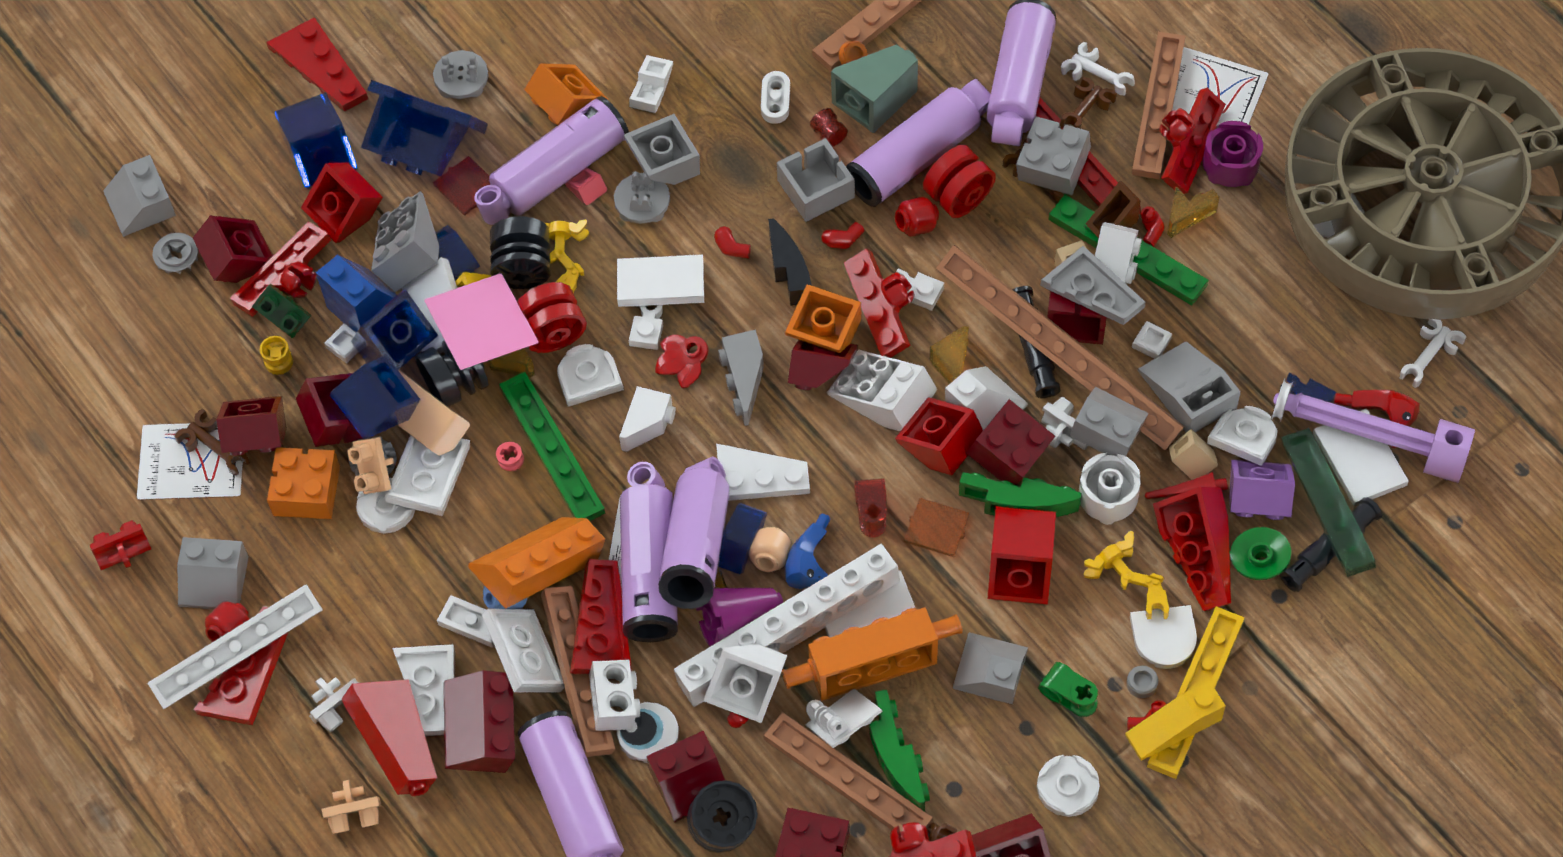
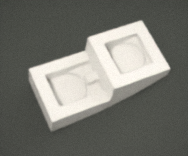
(651, 84)

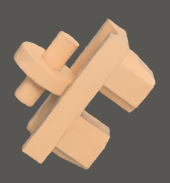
(371, 465)
(338, 816)

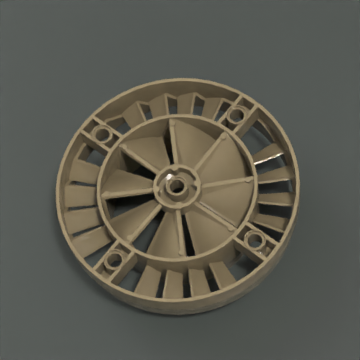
(1465, 209)

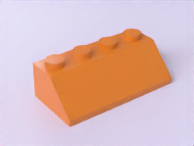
(538, 559)

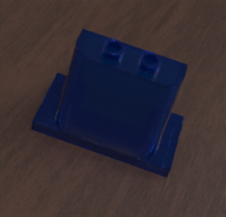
(415, 130)

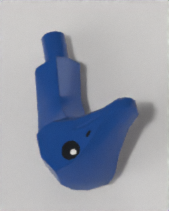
(801, 565)

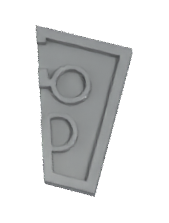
(1094, 286)

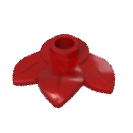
(678, 359)

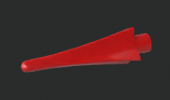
(1206, 480)

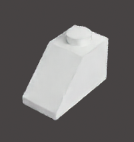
(646, 418)

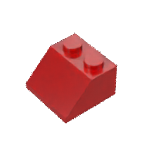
(341, 200)
(940, 434)

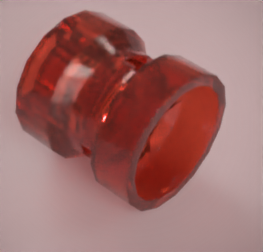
(828, 127)

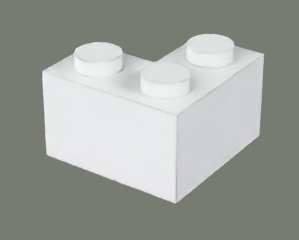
(1117, 250)

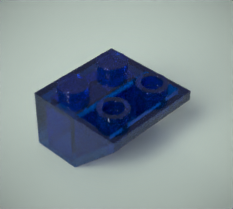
(376, 397)

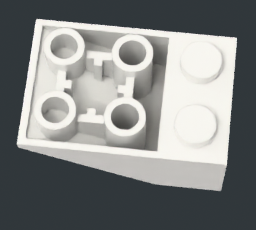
(883, 388)

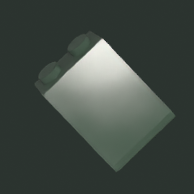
(875, 85)

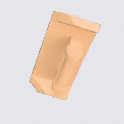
(434, 422)

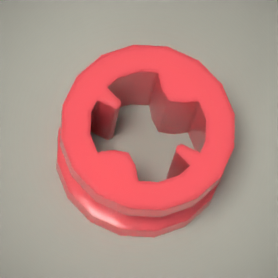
(506, 449)

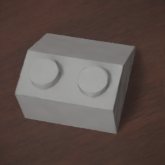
(664, 151)
(138, 196)
(1108, 423)
(210, 572)

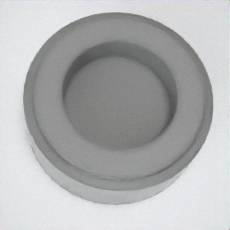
(1142, 681)

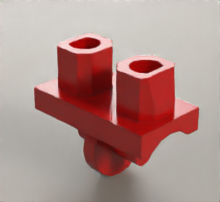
(120, 546)

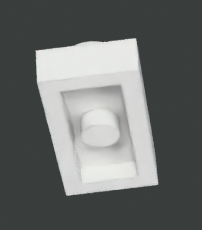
(465, 620)

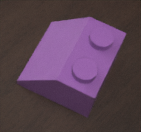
(1261, 489)

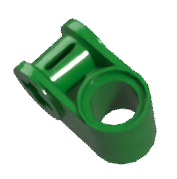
(1066, 686)

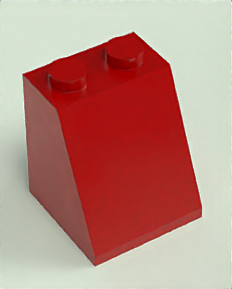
(1021, 555)

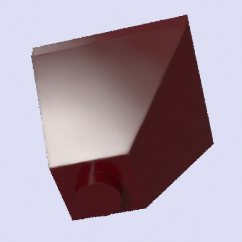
(815, 365)

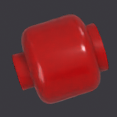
(916, 216)
(224, 619)

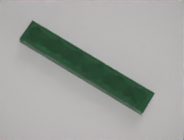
(1328, 502)

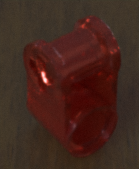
(871, 503)

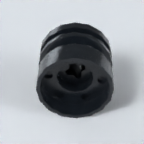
(520, 251)
(445, 377)
(729, 800)

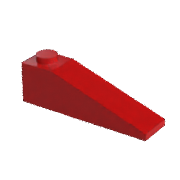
(1199, 536)

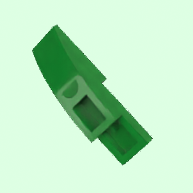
(1032, 495)
(895, 757)

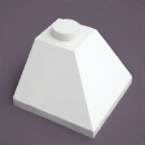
(982, 392)
(745, 680)

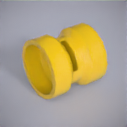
(276, 355)

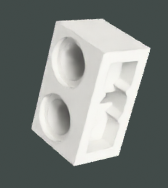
(607, 695)

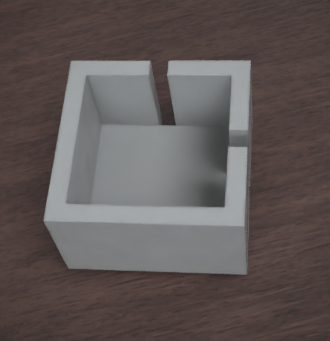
(1053, 155)
(816, 187)

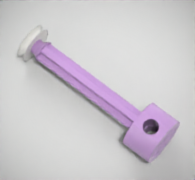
(1445, 449)

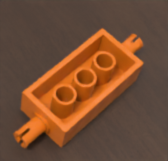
(872, 653)

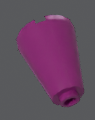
(733, 609)

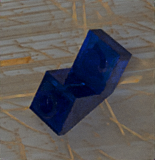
(455, 250)
(739, 537)

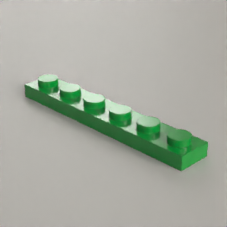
(1151, 262)
(551, 448)

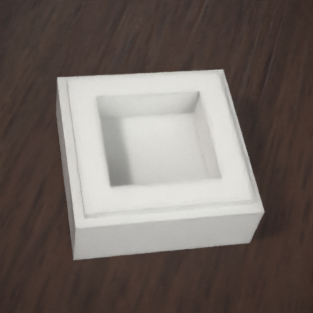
(1152, 340)
(341, 344)

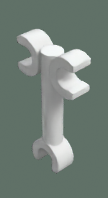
(1087, 62)
(1440, 336)

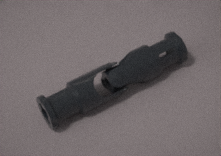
(1038, 364)
(1319, 553)

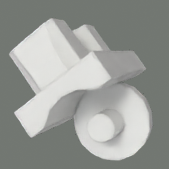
(1059, 422)
(325, 711)

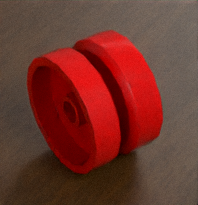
(959, 181)
(552, 316)

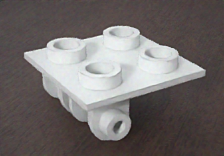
(842, 718)

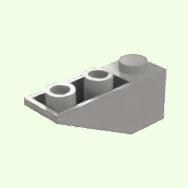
(745, 366)

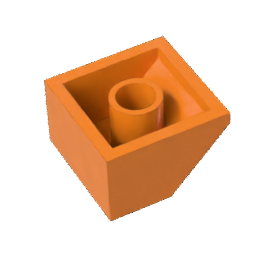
(561, 90)
(825, 319)

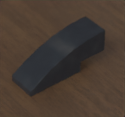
(788, 262)

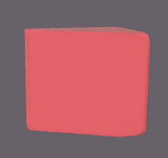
(587, 186)

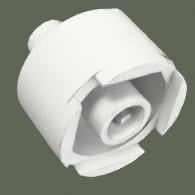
(1109, 487)

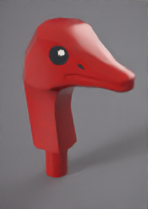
(1395, 404)

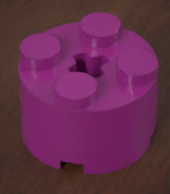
(1232, 154)

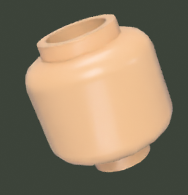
(770, 549)

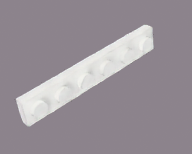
(235, 646)

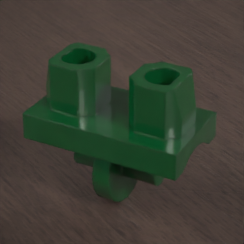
(281, 310)

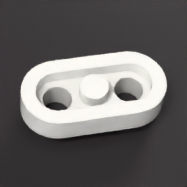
(775, 99)

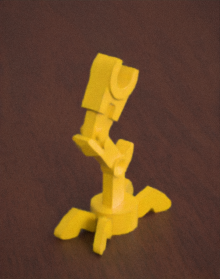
(560, 232)
(1112, 558)

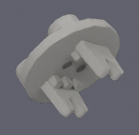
(448, 73)
(641, 209)

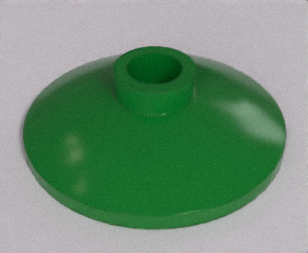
(1260, 543)

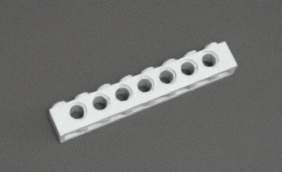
(797, 617)

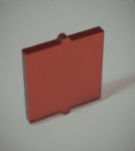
(462, 183)

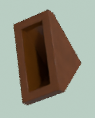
(1118, 208)

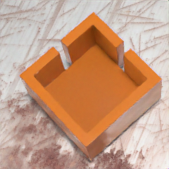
(303, 483)

